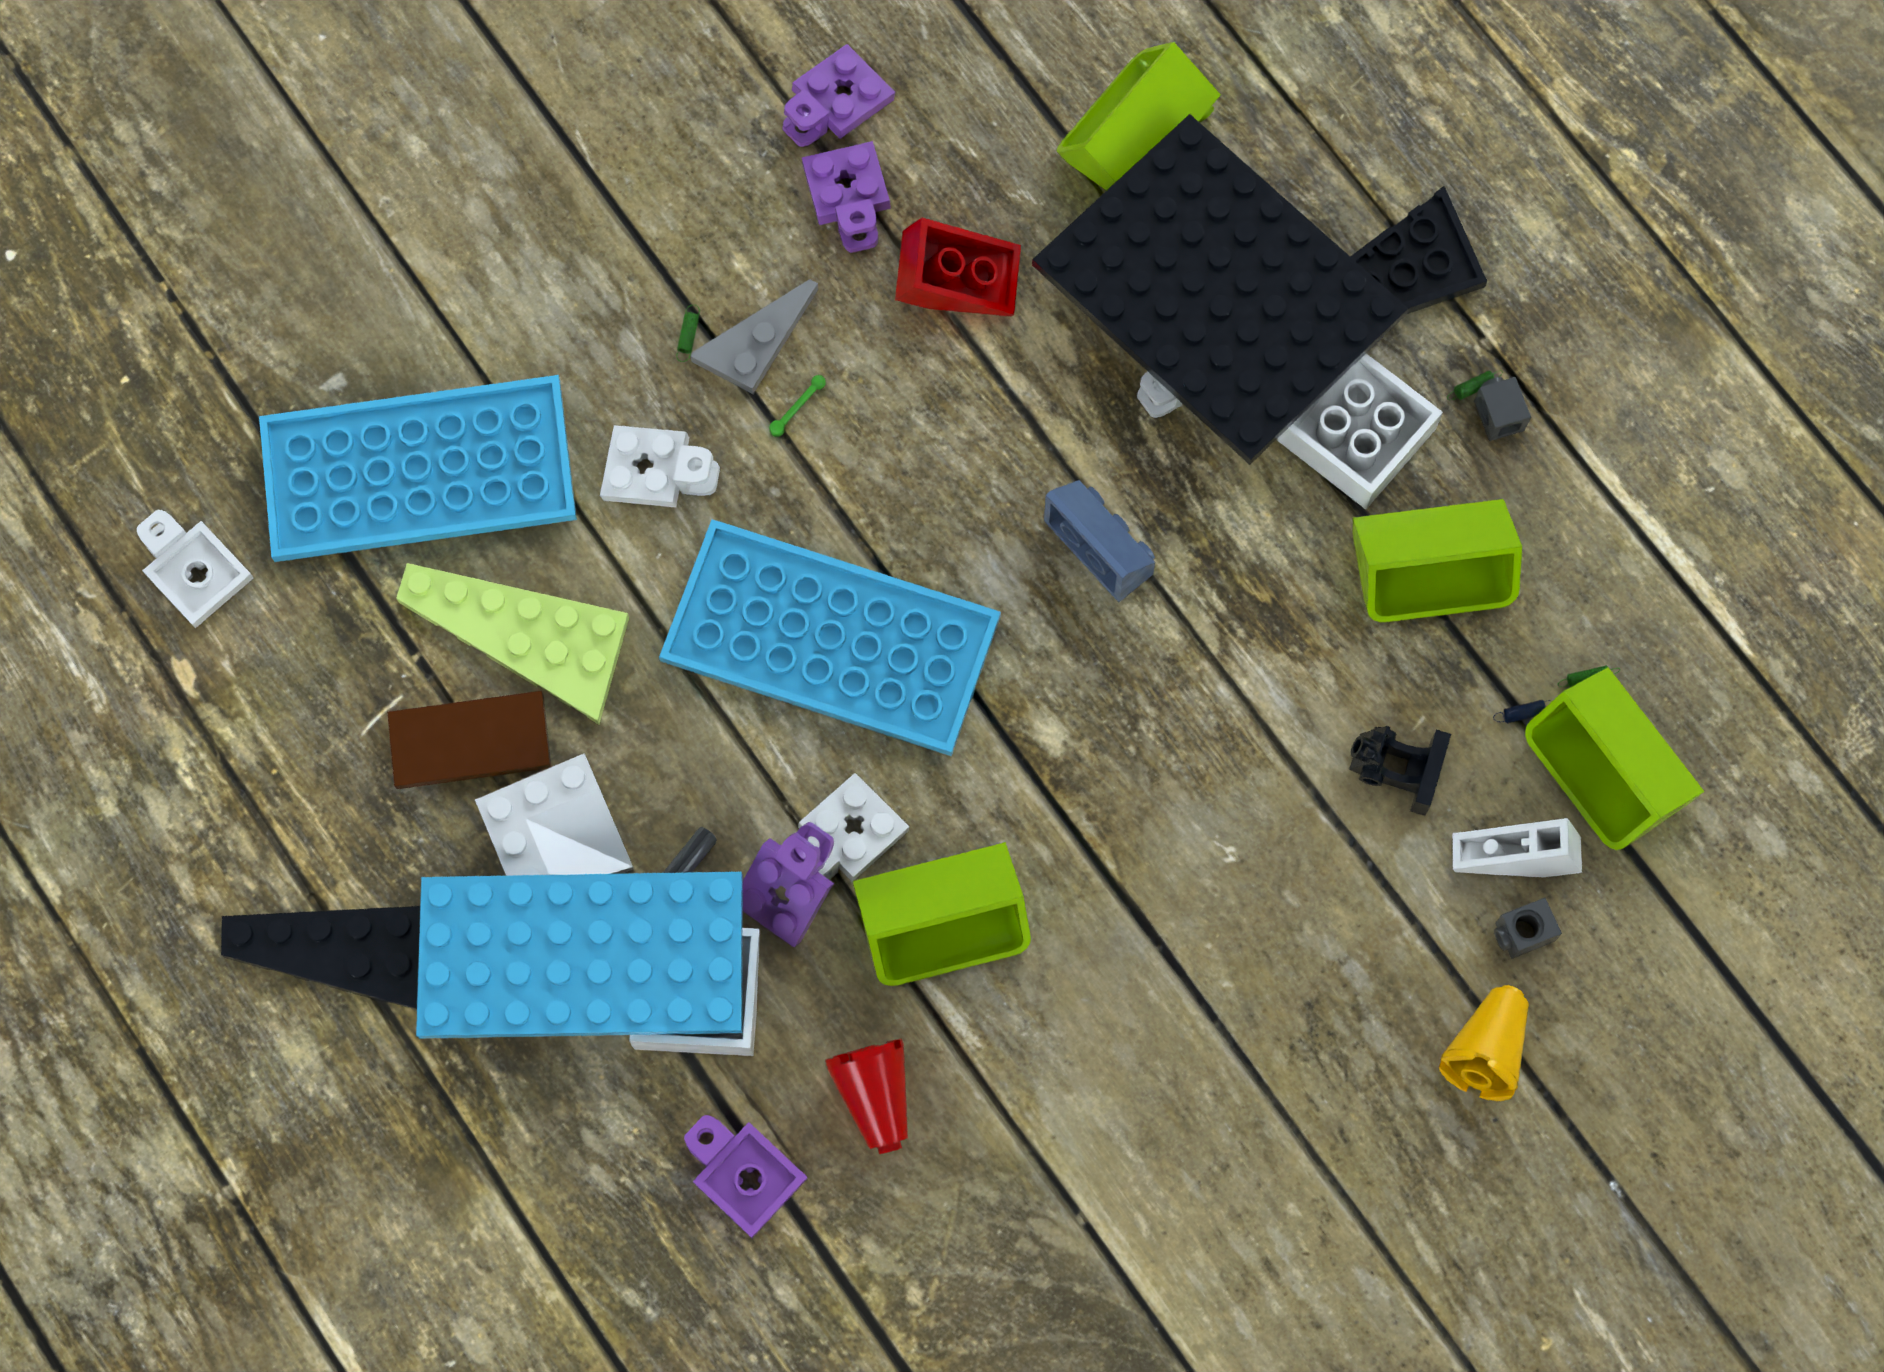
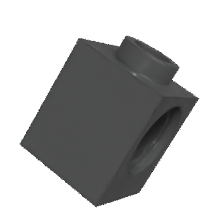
(1502, 408)
(1541, 920)

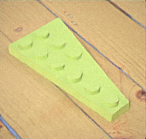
(538, 636)

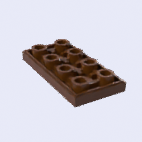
(469, 740)

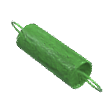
(688, 333)
(1472, 386)
(1577, 677)

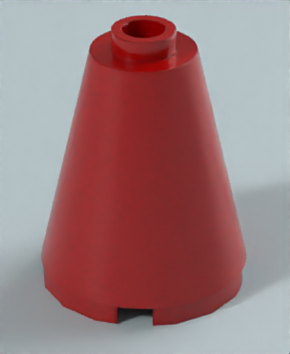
(874, 1092)

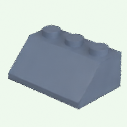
(1098, 538)

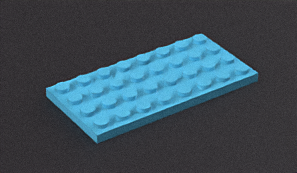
(416, 468)
(830, 637)
(580, 955)

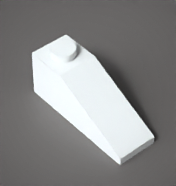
(1520, 850)

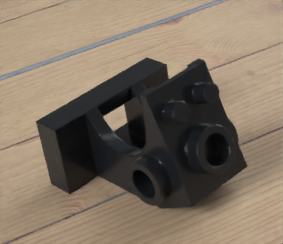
(1422, 767)

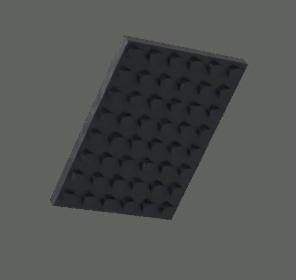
(1219, 288)

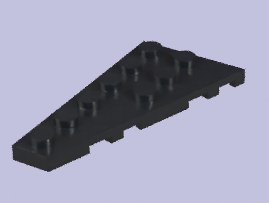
(1424, 256)
(348, 950)

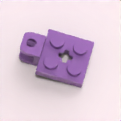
(820, 107)
(852, 206)
(796, 869)
(726, 1160)

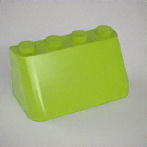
(1137, 113)
(1438, 560)
(1610, 760)
(943, 915)

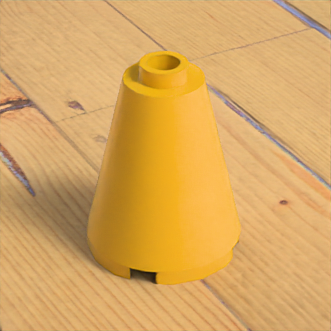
(1489, 1046)

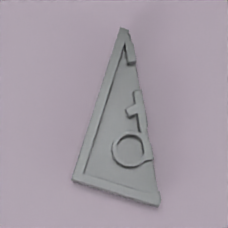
(751, 346)

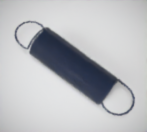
(1522, 711)

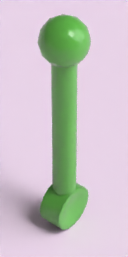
(777, 427)

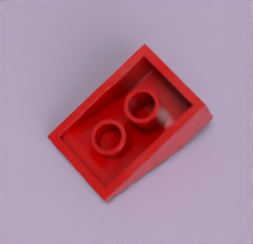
(957, 270)

